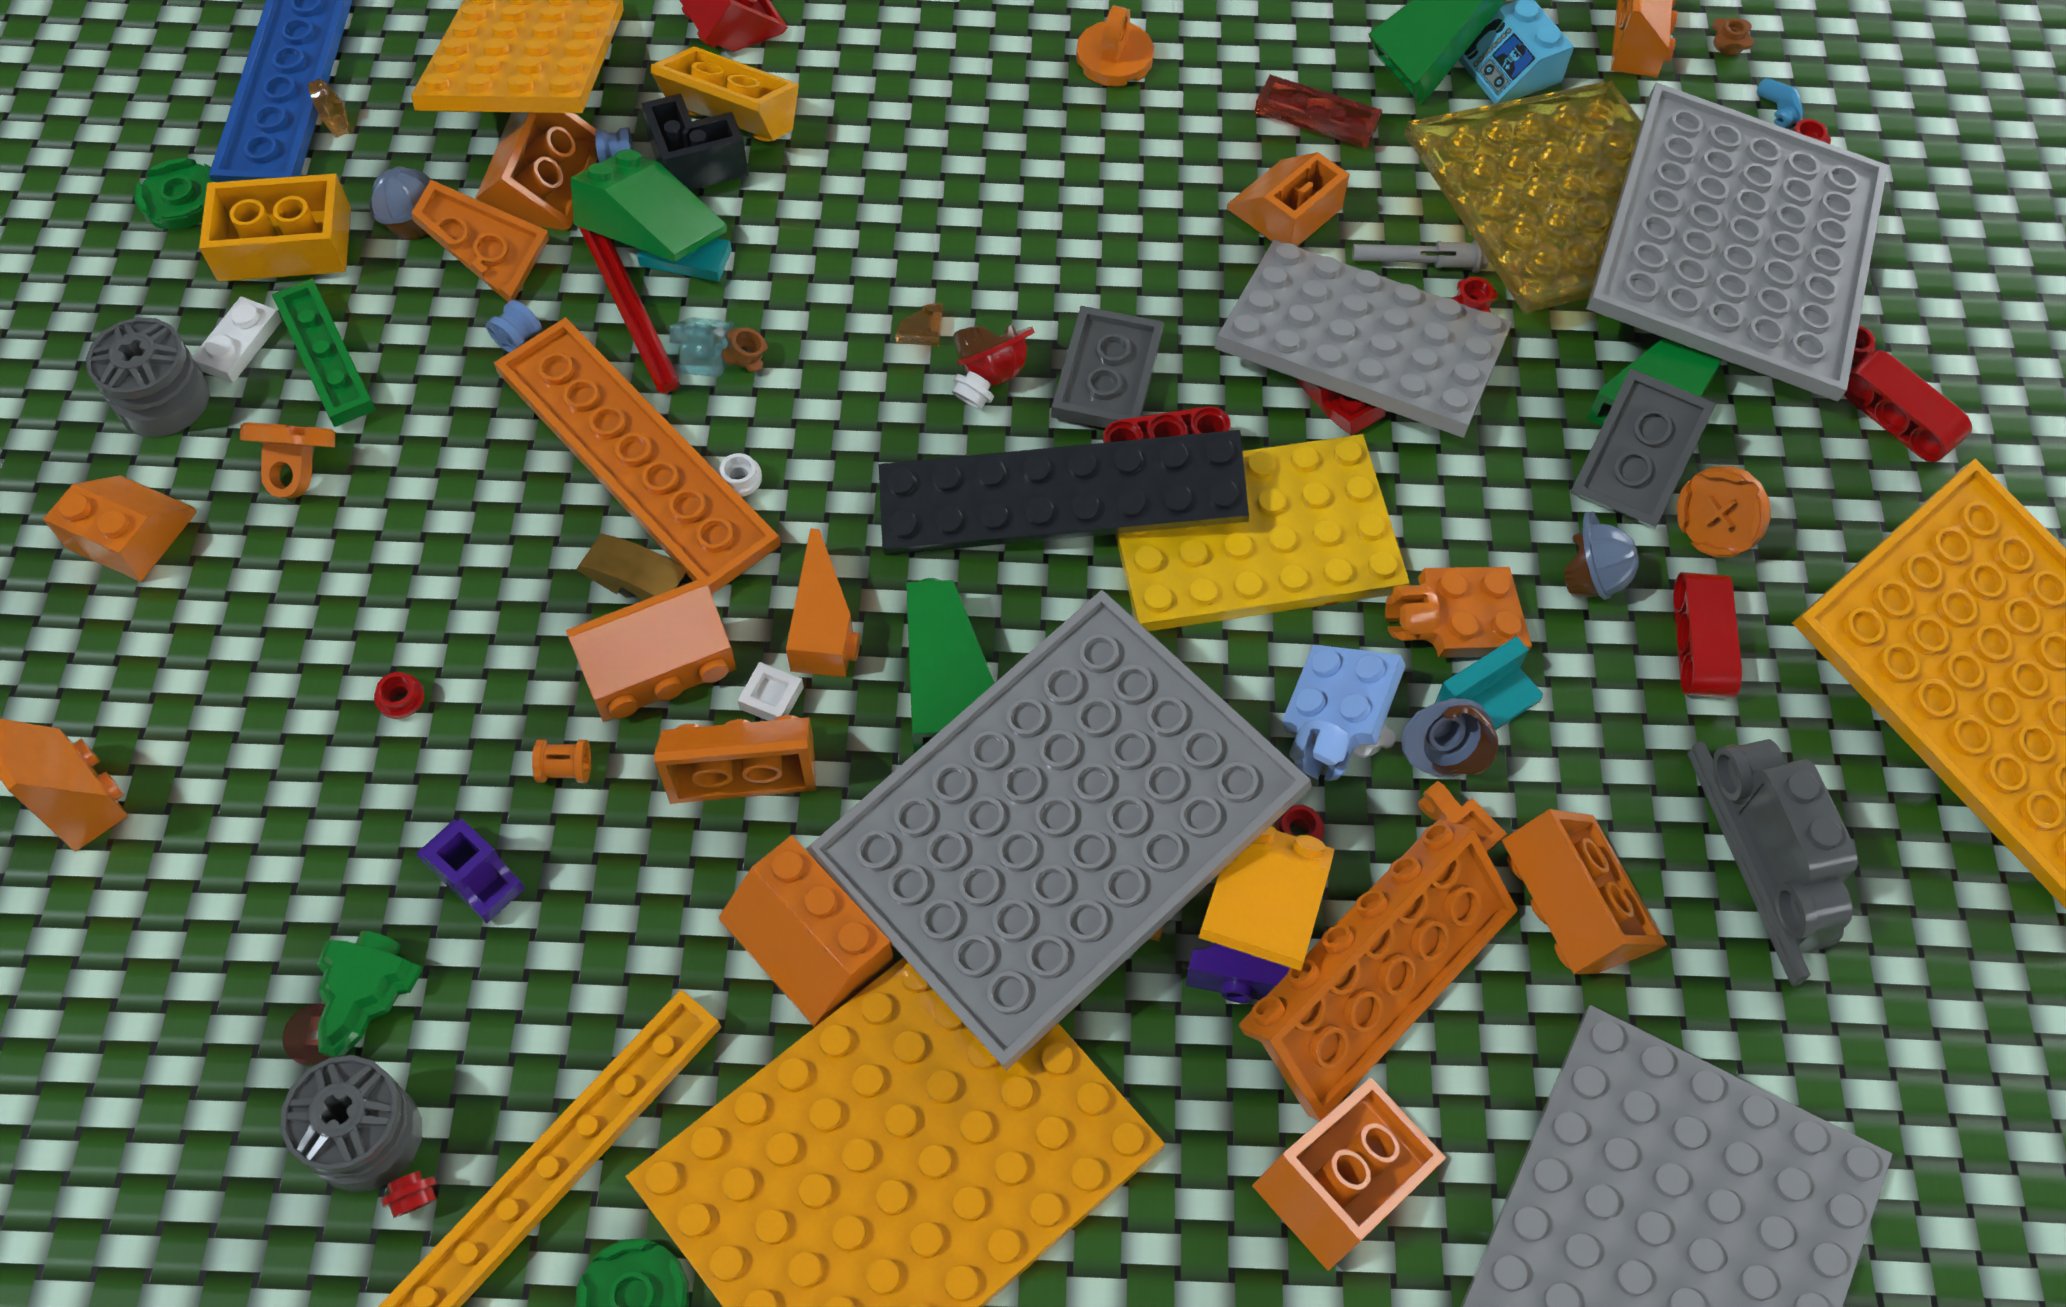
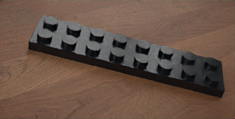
(1063, 492)

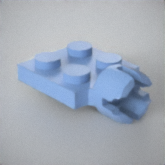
(1339, 706)

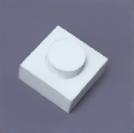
(770, 692)

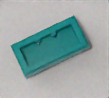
(705, 262)

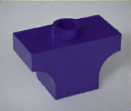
(471, 869)
(1233, 973)

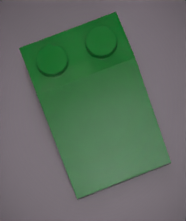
(642, 206)

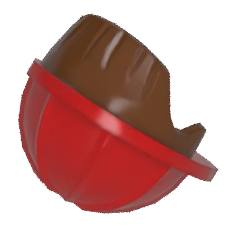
(992, 355)

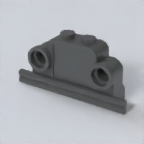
(1784, 844)

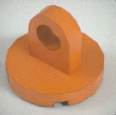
(1115, 50)
(286, 446)
(1723, 511)

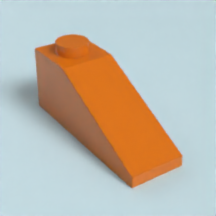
(821, 623)

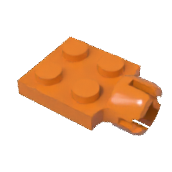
(1459, 610)

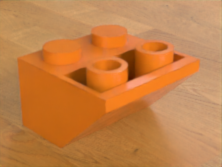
(1293, 198)

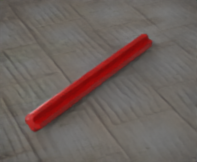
(632, 311)

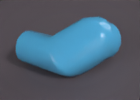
(1787, 101)

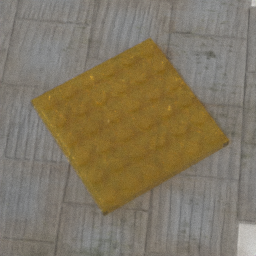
(1535, 183)

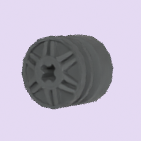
(148, 377)
(371, 1144)

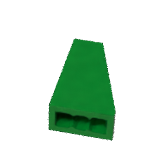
(1428, 39)
(1667, 362)
(943, 658)

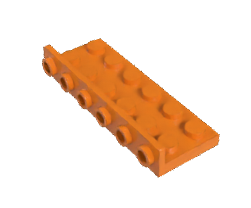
(1381, 966)

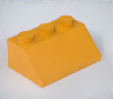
(721, 85)

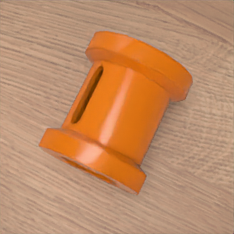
(561, 761)

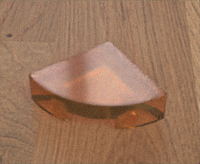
(329, 106)
(922, 327)

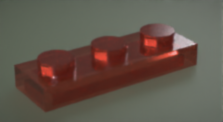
(1318, 111)

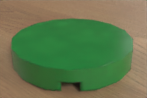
(173, 194)
(633, 1276)

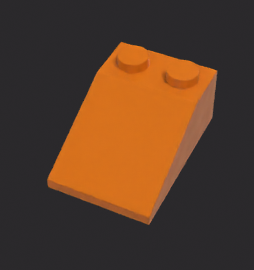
(58, 782)
(1348, 1173)

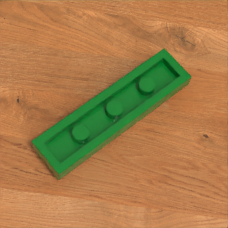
(323, 353)

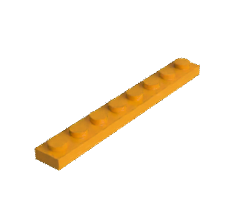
(558, 1158)

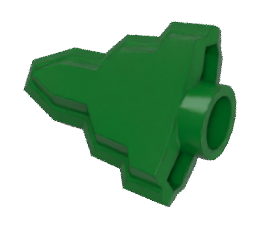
(359, 985)

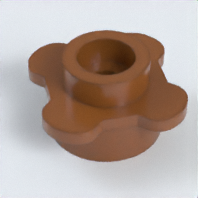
(1732, 35)
(749, 341)

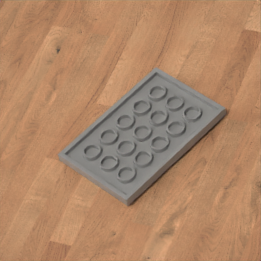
(1365, 337)

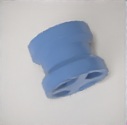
(610, 143)
(513, 326)

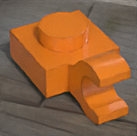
(1441, 805)

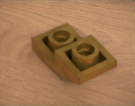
(628, 565)

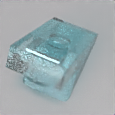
(701, 345)

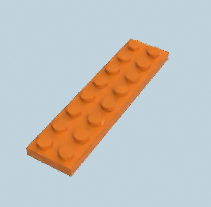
(637, 455)

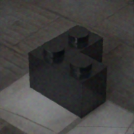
(696, 150)

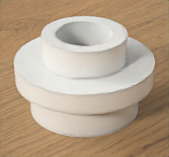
(972, 390)
(741, 465)

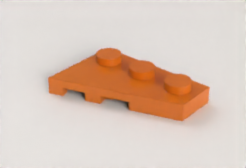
(481, 237)

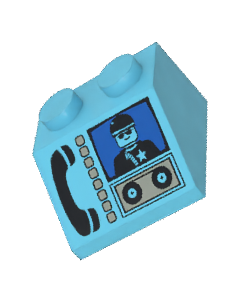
(1518, 53)

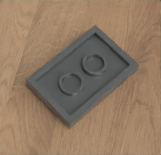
(1107, 367)
(1643, 448)

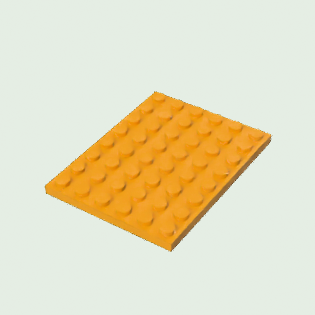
(1965, 656)
(893, 1161)

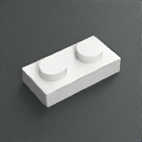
(237, 339)

